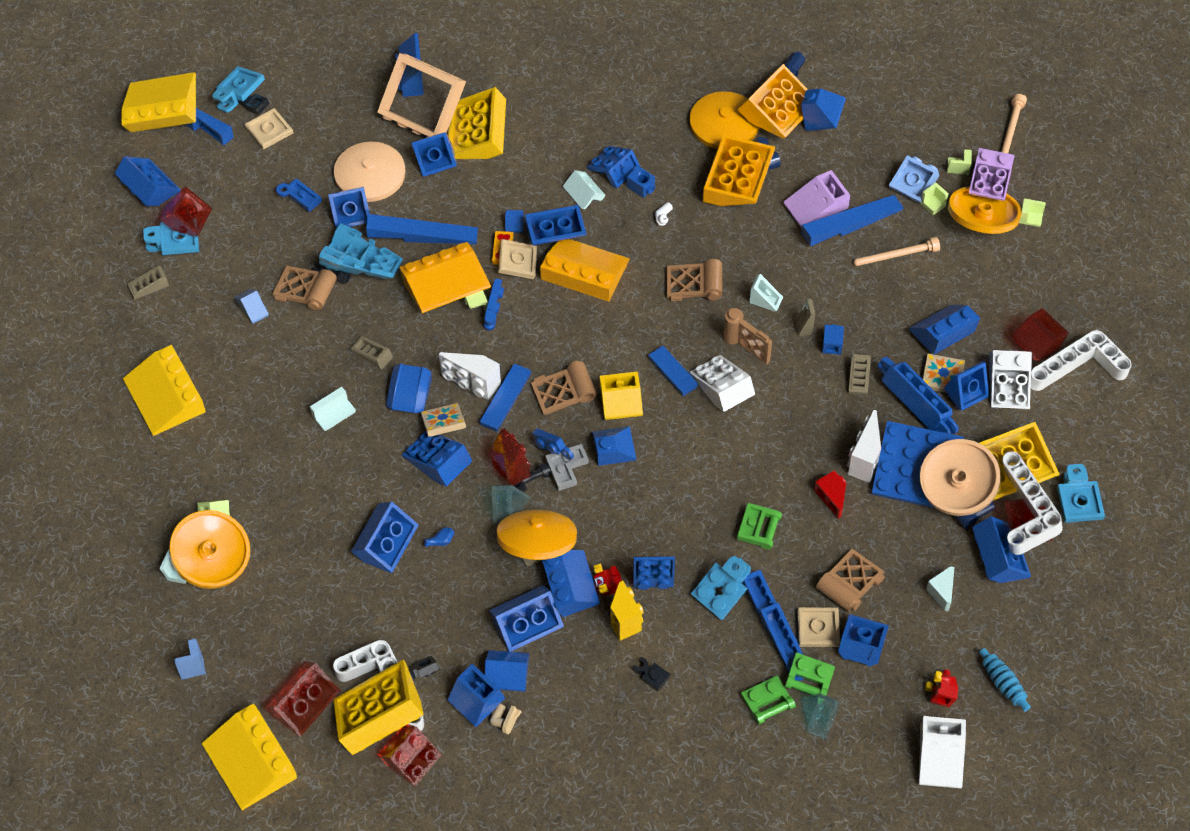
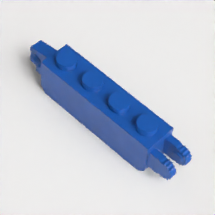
(918, 396)

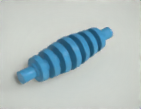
(1004, 679)

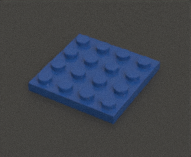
(901, 461)

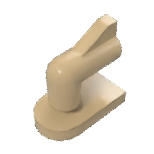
(508, 723)

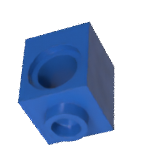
(641, 182)
(833, 339)

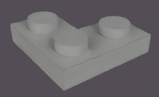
(562, 468)

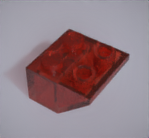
(1040, 334)
(509, 458)
(410, 754)

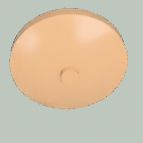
(370, 166)
(960, 477)

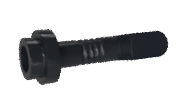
(342, 277)
(543, 470)

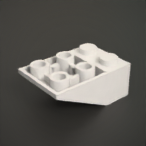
(471, 372)
(1010, 379)
(723, 382)
(866, 453)
(942, 751)

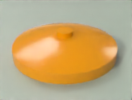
(719, 116)
(984, 213)
(536, 534)
(209, 549)

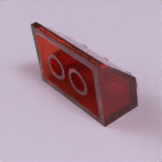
(302, 698)

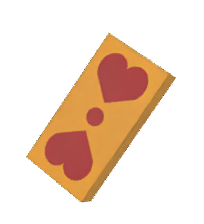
(498, 236)

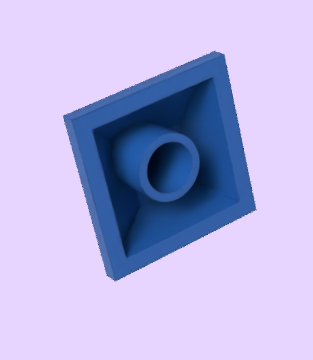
(821, 109)
(614, 446)

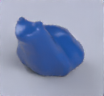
(442, 538)

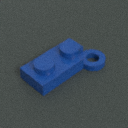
(300, 194)
(552, 443)

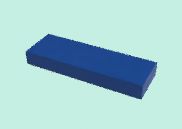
(673, 371)

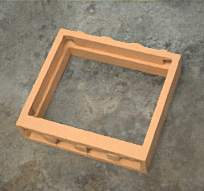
(450, 104)

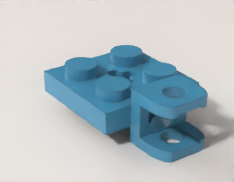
(235, 87)
(166, 240)
(1075, 487)
(729, 579)

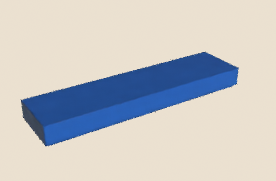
(505, 397)

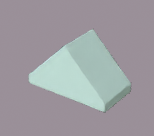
(764, 294)
(941, 588)

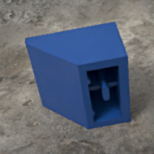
(475, 695)

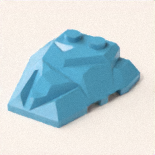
(355, 255)

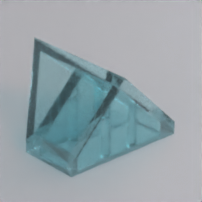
(507, 501)
(819, 713)

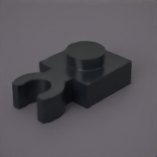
(255, 103)
(424, 668)
(653, 676)

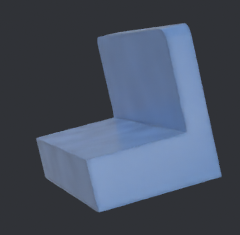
(193, 664)

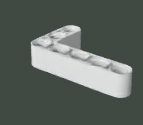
(1075, 358)
(1034, 502)
(373, 662)

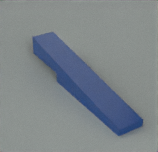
(214, 127)
(849, 220)
(419, 231)
(772, 618)

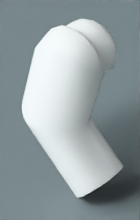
(660, 214)

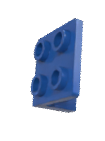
(616, 164)

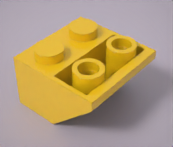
(621, 395)
(625, 613)

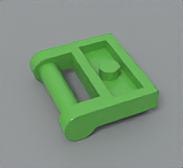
(753, 522)
(810, 670)
(765, 694)

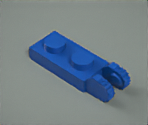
(493, 305)

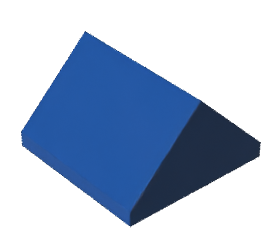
(434, 154)
(349, 207)
(968, 386)
(507, 669)

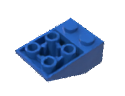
(438, 457)
(653, 572)

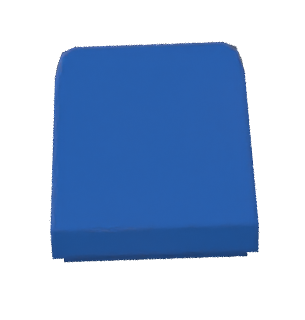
(514, 221)

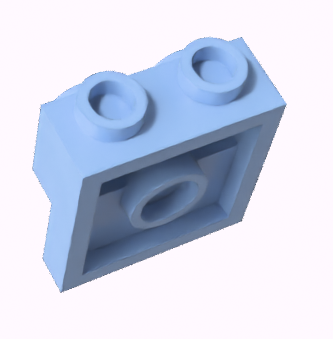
(914, 178)

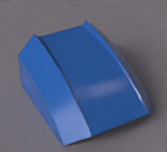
(409, 388)
(863, 640)

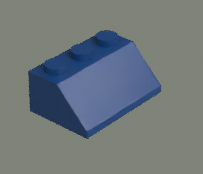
(411, 80)
(146, 180)
(554, 225)
(946, 327)
(385, 537)
(994, 551)
(571, 582)
(526, 618)

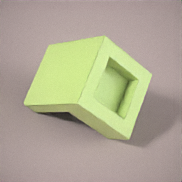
(960, 165)
(934, 198)
(1032, 212)
(476, 299)
(216, 505)

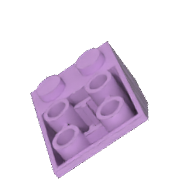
(991, 174)
(818, 199)

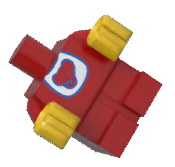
(606, 580)
(945, 688)

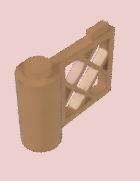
(709, 284)
(317, 291)
(737, 331)
(578, 381)
(845, 593)

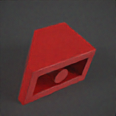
(832, 492)

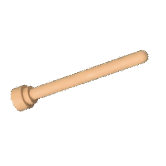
(1018, 103)
(931, 245)

